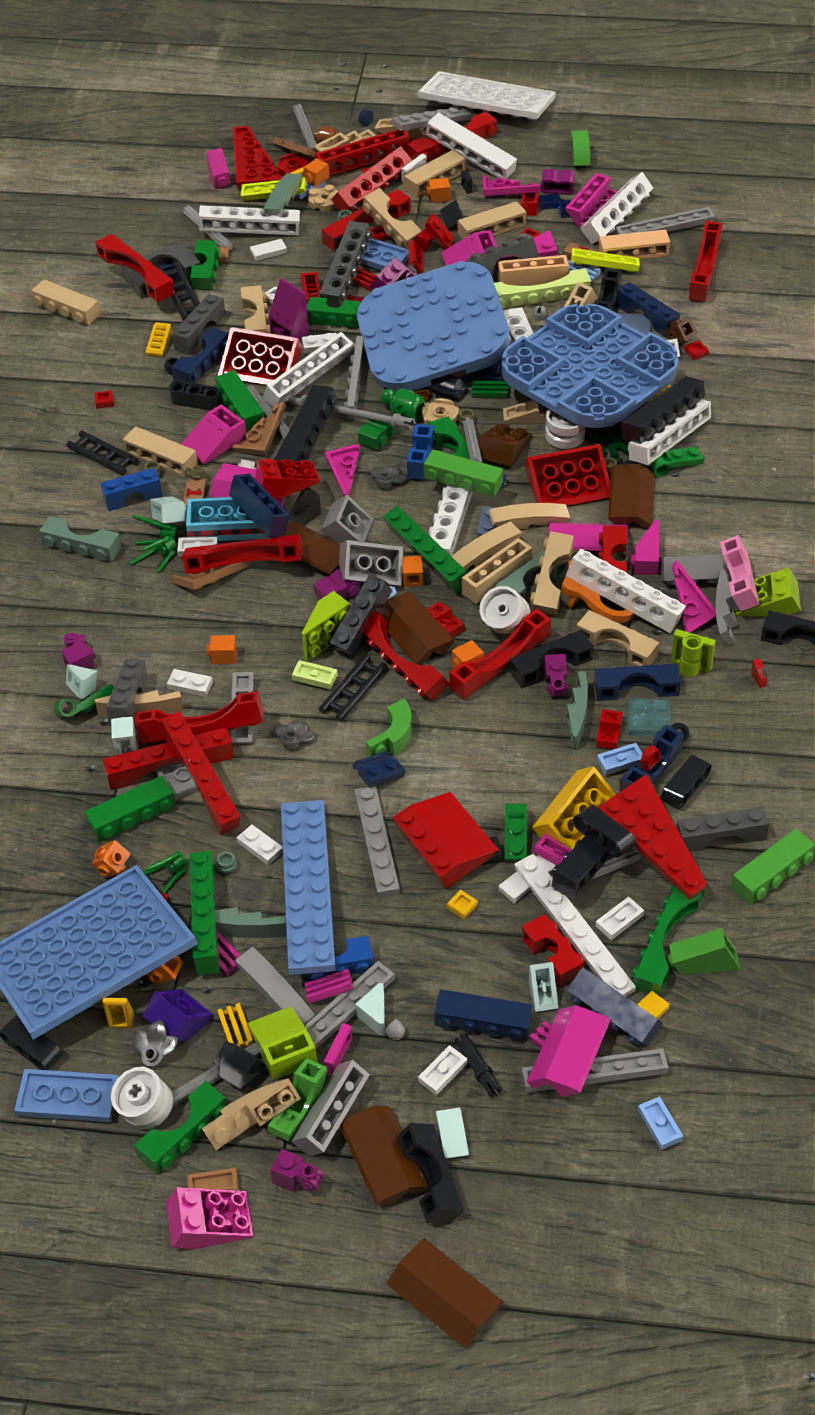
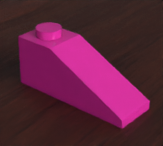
(647, 552)

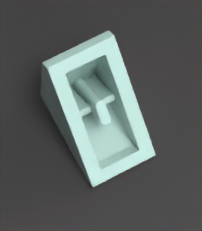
(81, 680)
(543, 986)
(371, 1009)

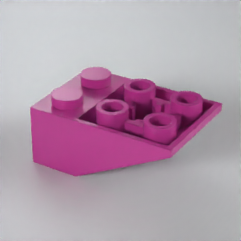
(474, 243)
(215, 434)
(207, 1217)

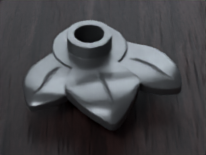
(387, 476)
(294, 734)
(154, 1040)

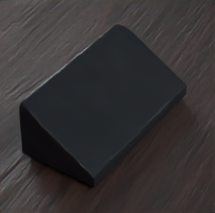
(451, 214)

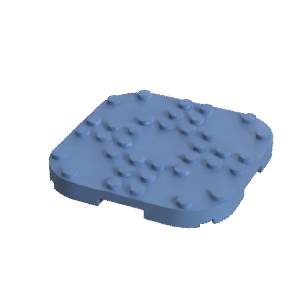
(433, 326)
(589, 366)

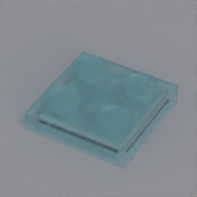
(648, 716)

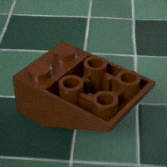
(503, 444)

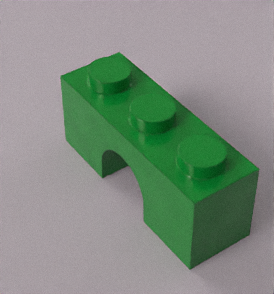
(204, 275)
(321, 314)

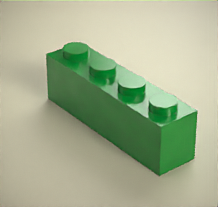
(238, 398)
(130, 808)

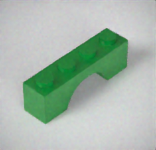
(448, 436)
(160, 1148)

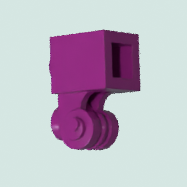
(77, 652)
(555, 671)
(291, 1170)

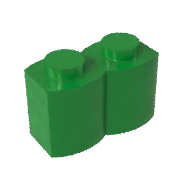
(375, 433)

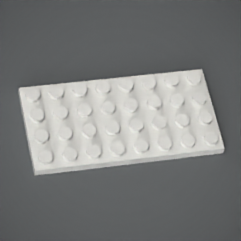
(486, 95)

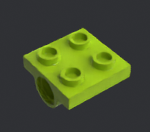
(692, 653)

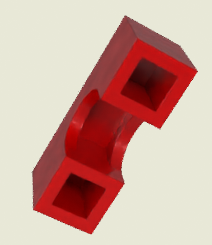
(613, 541)
(544, 935)

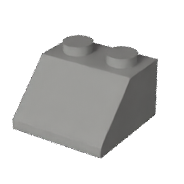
(347, 521)

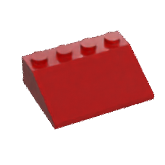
(259, 355)
(569, 476)
(445, 837)

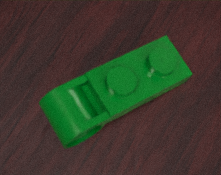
(676, 458)
(84, 704)
(515, 832)

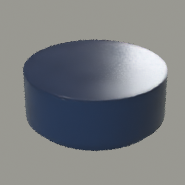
(365, 117)

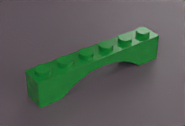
(411, 533)
(203, 912)
(653, 969)

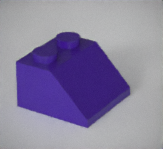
(179, 1012)

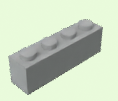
(330, 1108)

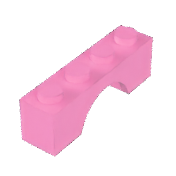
(742, 583)

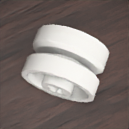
(562, 432)
(503, 609)
(142, 1098)

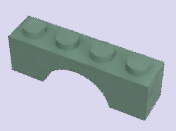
(99, 545)
(527, 573)

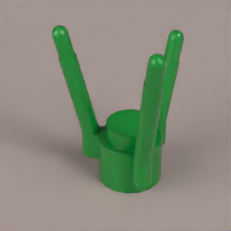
(165, 530)
(164, 547)
(173, 863)

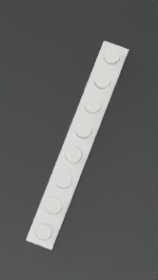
(574, 926)

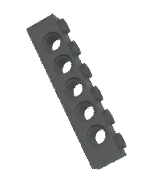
(345, 263)

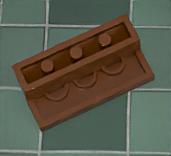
(631, 495)
(317, 548)
(414, 627)
(379, 1156)
(444, 1292)

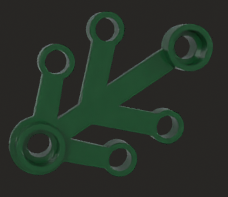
(613, 443)

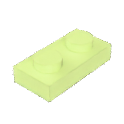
(314, 674)

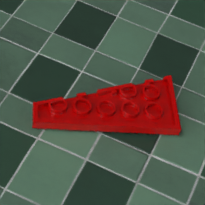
(251, 161)
(656, 836)

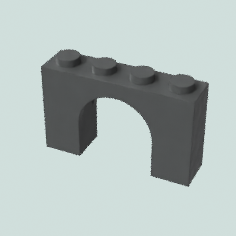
(165, 256)

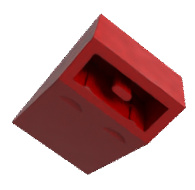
(285, 476)

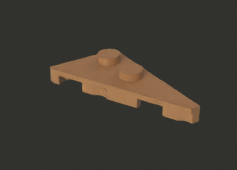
(298, 149)
(261, 435)
(197, 580)

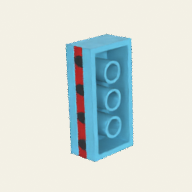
(220, 519)

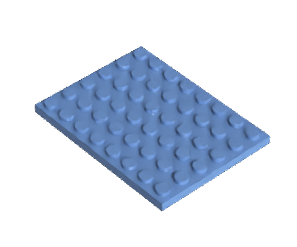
(89, 950)

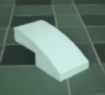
(452, 1133)

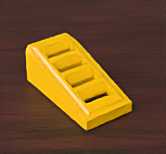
(159, 338)
(118, 1012)

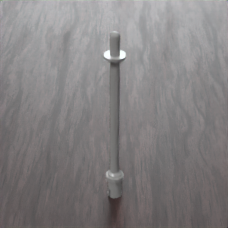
(396, 420)

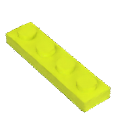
(264, 189)
(608, 260)

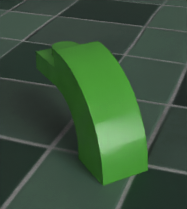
(580, 147)
(397, 735)
(309, 1084)

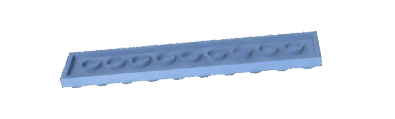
(307, 888)

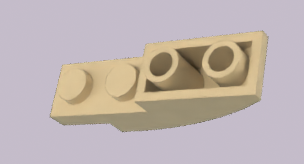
(250, 1109)

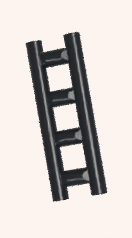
(190, 295)
(105, 460)
(354, 698)

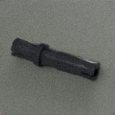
(482, 1072)

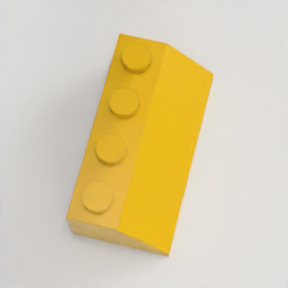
(580, 792)

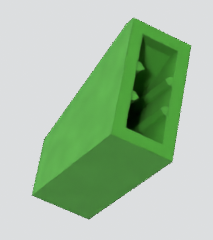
(704, 954)

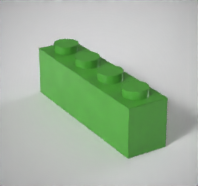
(463, 473)
(773, 866)

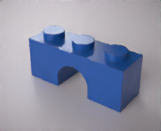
(422, 446)
(118, 489)
(356, 958)

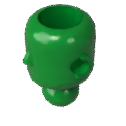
(404, 403)

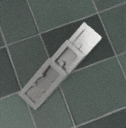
(725, 608)
(242, 683)
(272, 984)

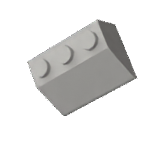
(363, 558)
(696, 566)

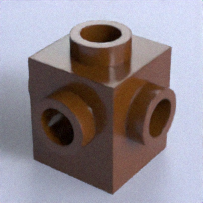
(681, 330)

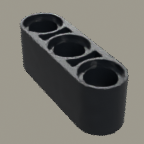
(194, 395)
(686, 781)
(604, 831)
(38, 1051)

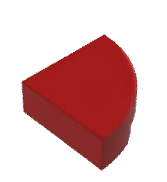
(757, 674)

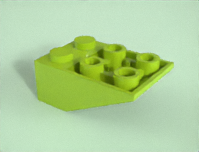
(776, 593)
(323, 624)
(282, 1042)

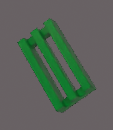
(489, 389)

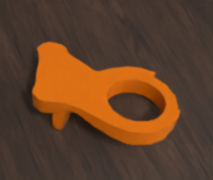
(592, 599)

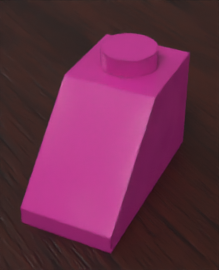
(217, 168)

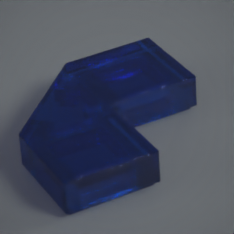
(554, 201)

